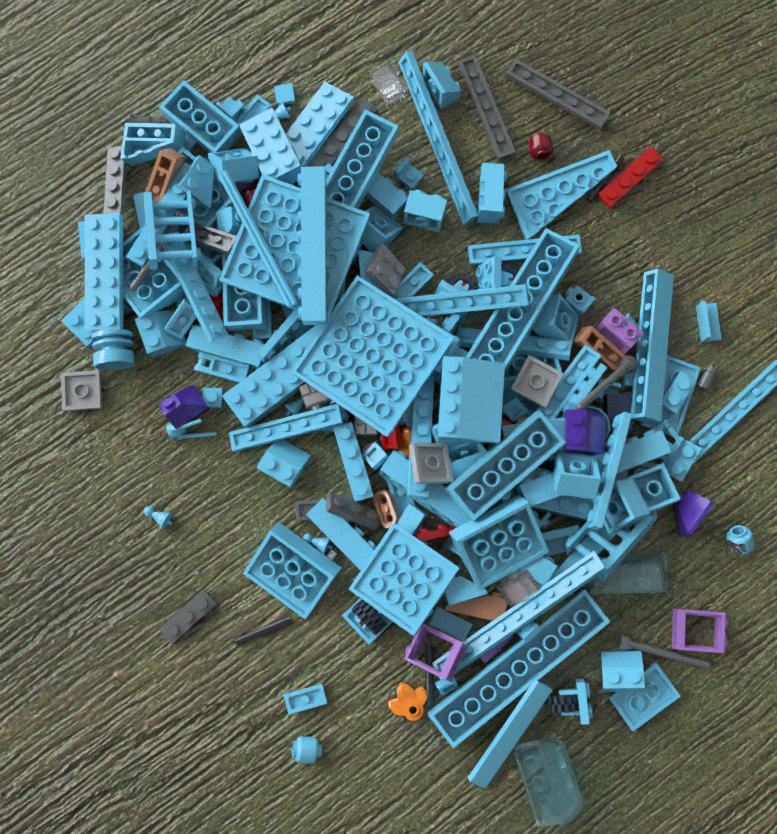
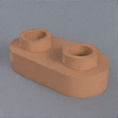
(386, 509)

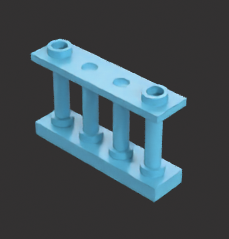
(154, 238)
(617, 553)

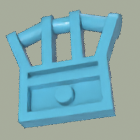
(682, 454)

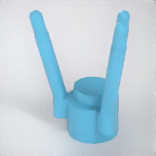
(178, 433)

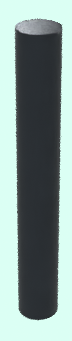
(592, 195)
(263, 630)
(429, 676)

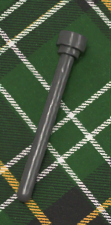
(145, 270)
(627, 365)
(626, 643)

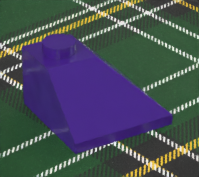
(183, 406)
(690, 512)

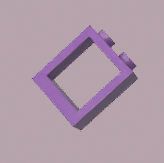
(619, 335)
(678, 631)
(452, 661)

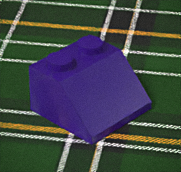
(583, 432)

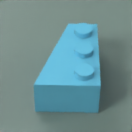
(145, 141)
(491, 193)

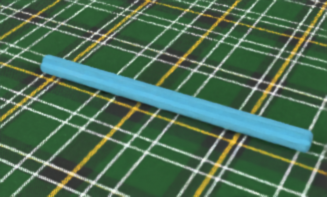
(258, 239)

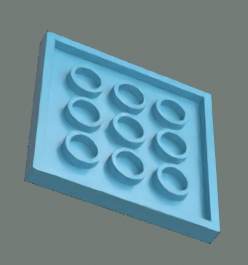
(404, 579)

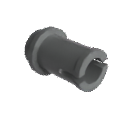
(707, 378)

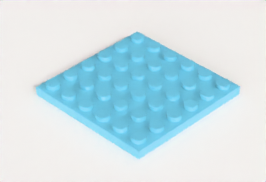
(276, 216)
(373, 356)

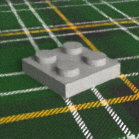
(385, 270)
(536, 381)
(81, 390)
(431, 463)

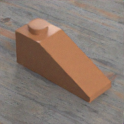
(164, 172)
(610, 355)
(483, 607)

